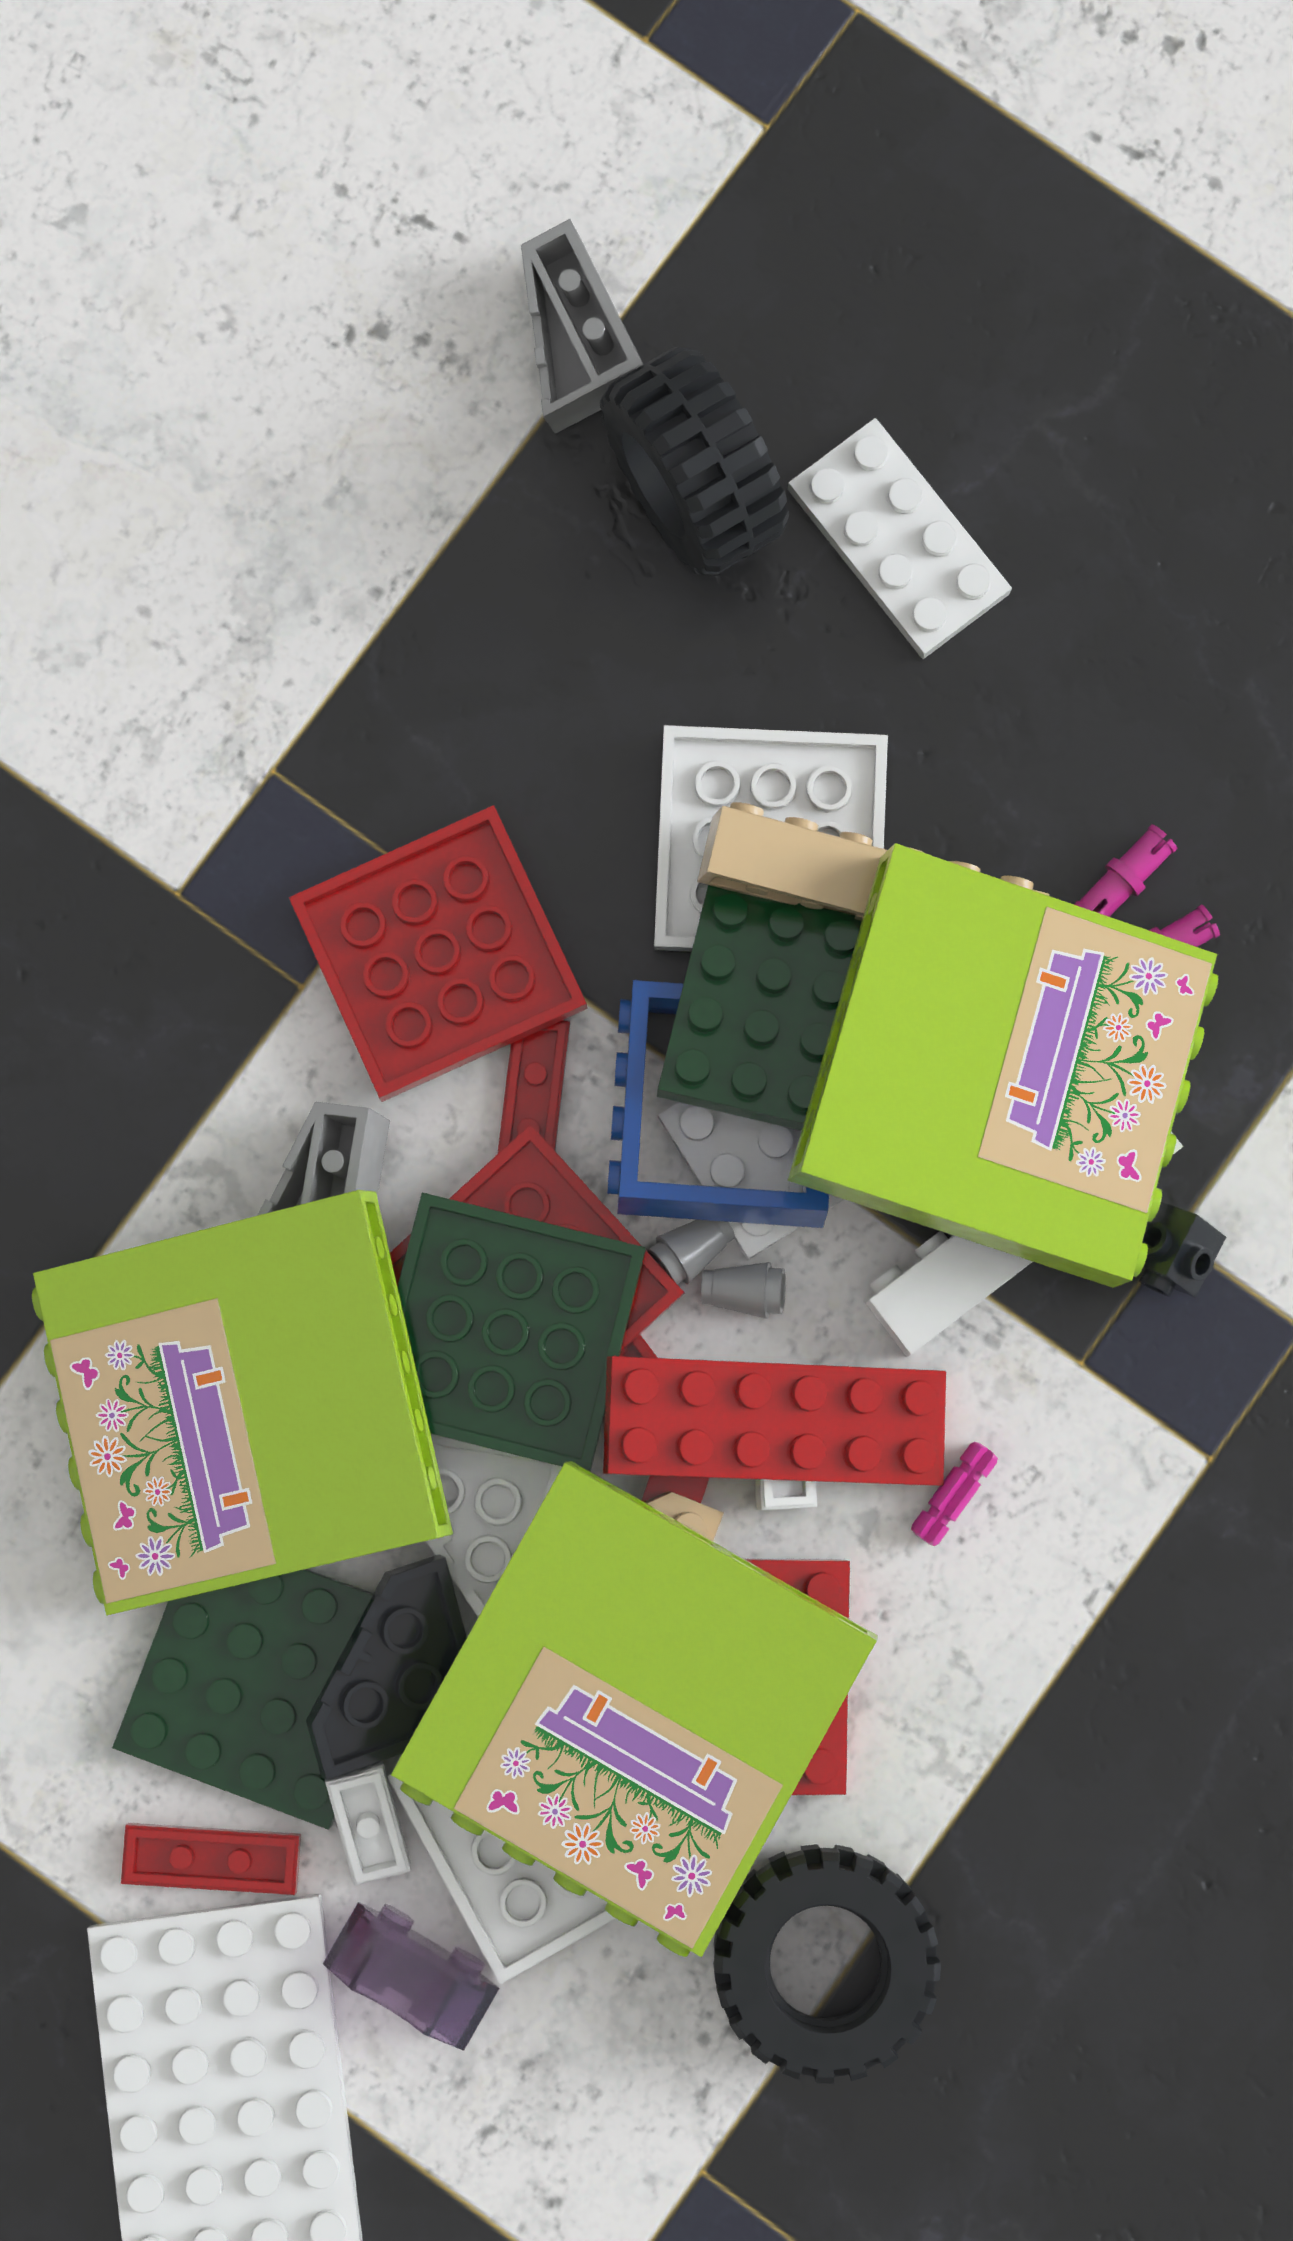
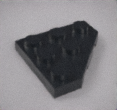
(388, 1669)

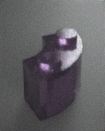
(411, 1974)

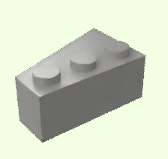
(574, 327)
(333, 1155)

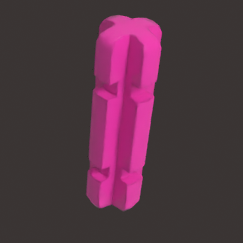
(955, 1493)

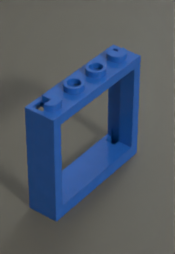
(682, 1200)

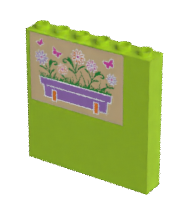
(1006, 1068)
(240, 1402)
(633, 1709)

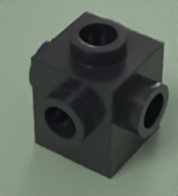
(1179, 1251)

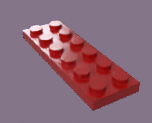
(774, 1421)

